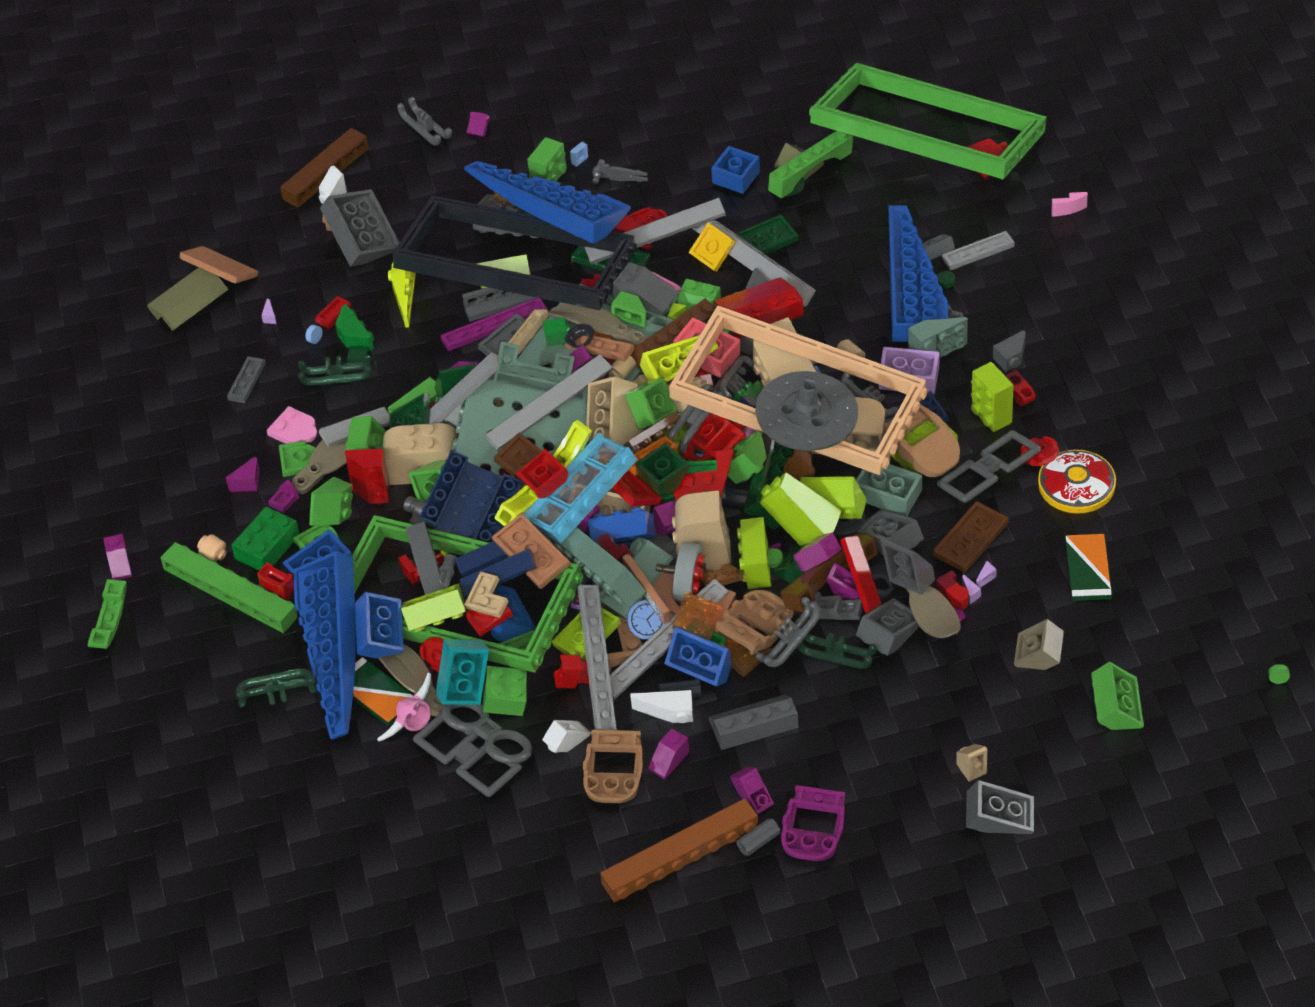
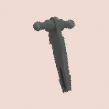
(616, 173)

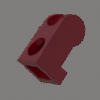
(611, 547)

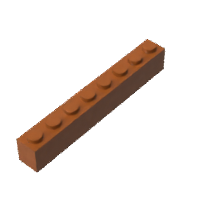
(679, 850)

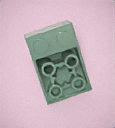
(938, 335)

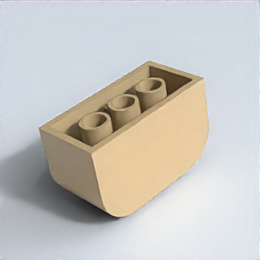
(773, 362)
(609, 410)
(868, 429)
(414, 447)
(702, 521)

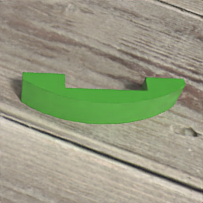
(109, 615)

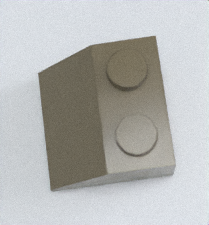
(1039, 646)

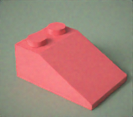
(723, 357)

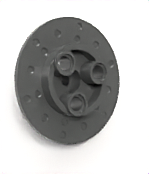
(806, 410)

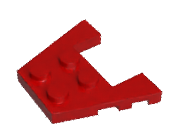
(708, 480)

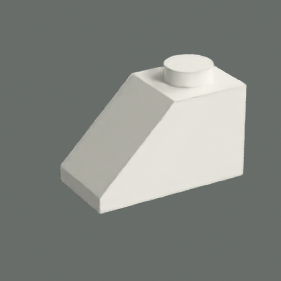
(332, 184)
(565, 735)

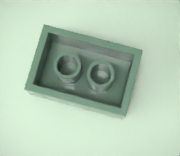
(892, 489)

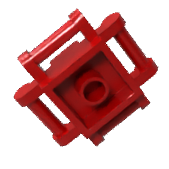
(713, 436)

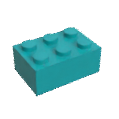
(462, 672)

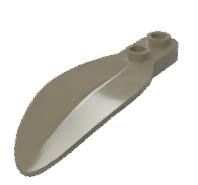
(600, 321)
(323, 459)
(934, 613)
(411, 673)

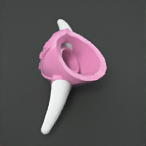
(411, 712)

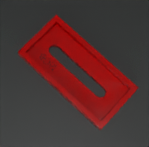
(642, 495)

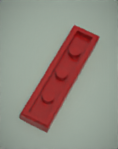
(861, 573)

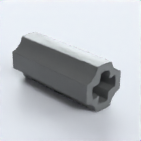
(758, 837)

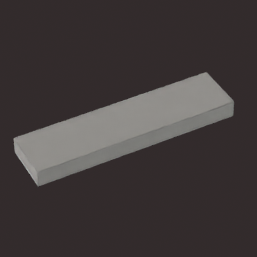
(978, 250)
(339, 431)

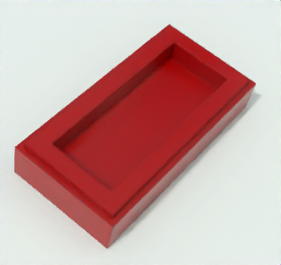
(330, 313)

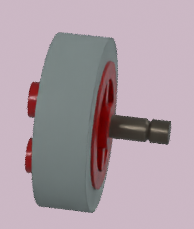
(687, 570)

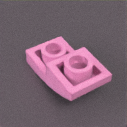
(1064, 206)

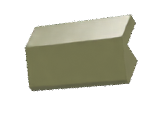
(187, 297)

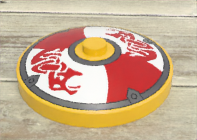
(1077, 481)

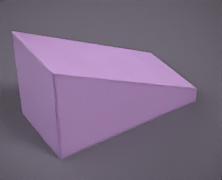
(268, 314)
(986, 575)
(974, 590)

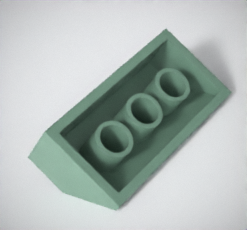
(646, 557)

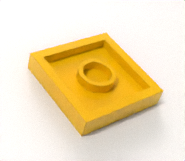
(712, 247)

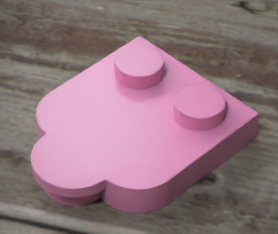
(293, 427)

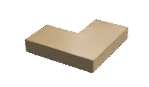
(482, 598)

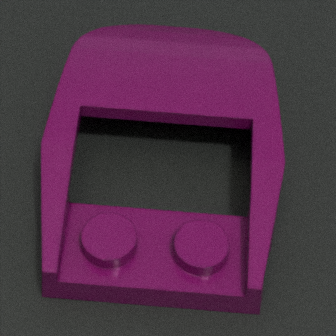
(812, 844)

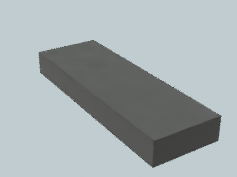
(246, 379)

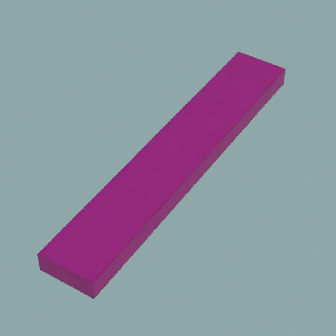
(488, 325)

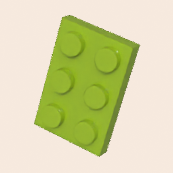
(571, 638)

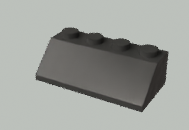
(754, 721)

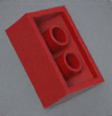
(369, 474)

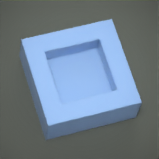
(579, 154)

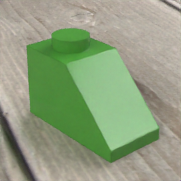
(629, 309)

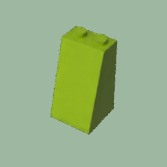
(799, 509)

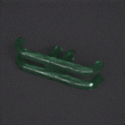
(335, 372)
(836, 650)
(275, 683)

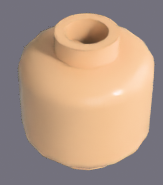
(212, 547)

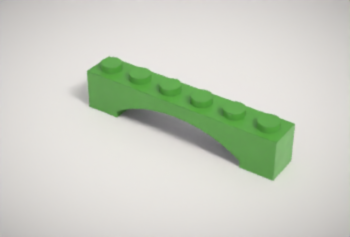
(788, 175)

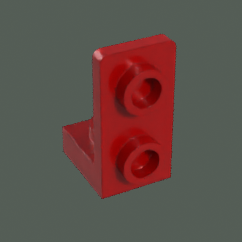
(410, 570)

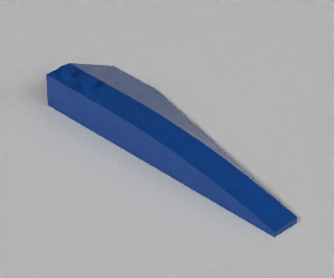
(562, 206)
(912, 280)
(328, 617)

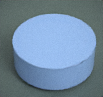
(314, 334)

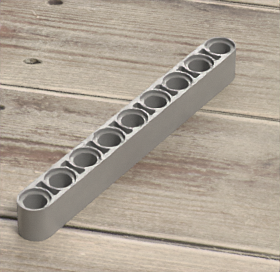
(753, 258)

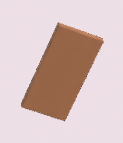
(218, 264)
(523, 535)

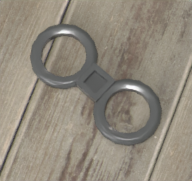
(490, 733)

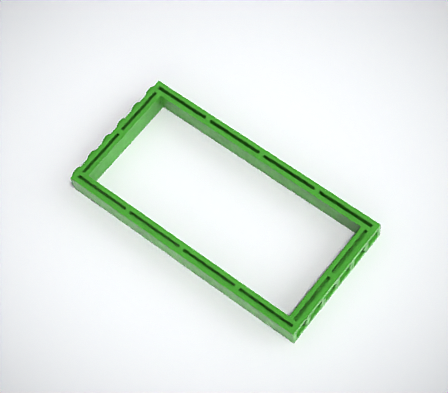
(826, 115)
(547, 627)

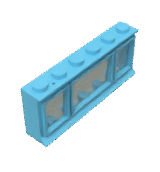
(588, 481)

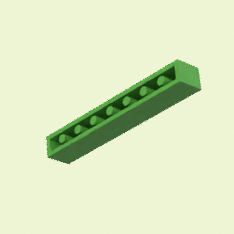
(229, 587)

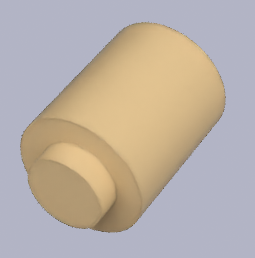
(848, 346)
(622, 369)

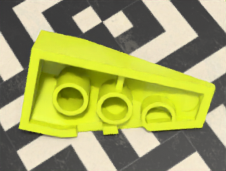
(403, 288)
(668, 359)

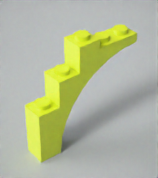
(567, 451)

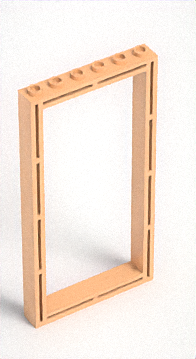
(833, 357)

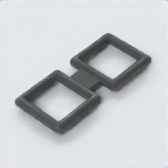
(988, 465)
(466, 754)

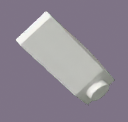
(669, 706)

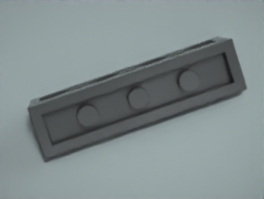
(489, 306)

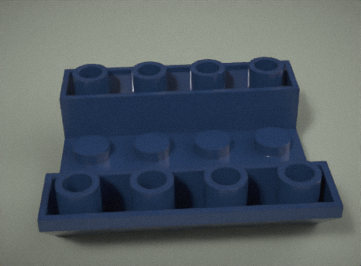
(467, 499)

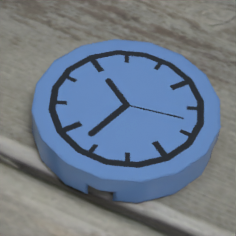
(643, 620)

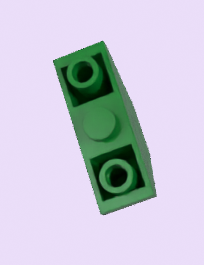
(352, 331)

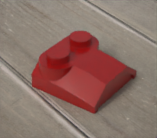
(543, 474)

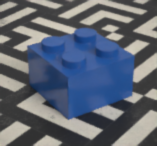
(735, 169)

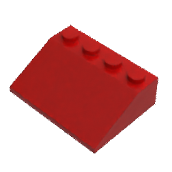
(765, 302)

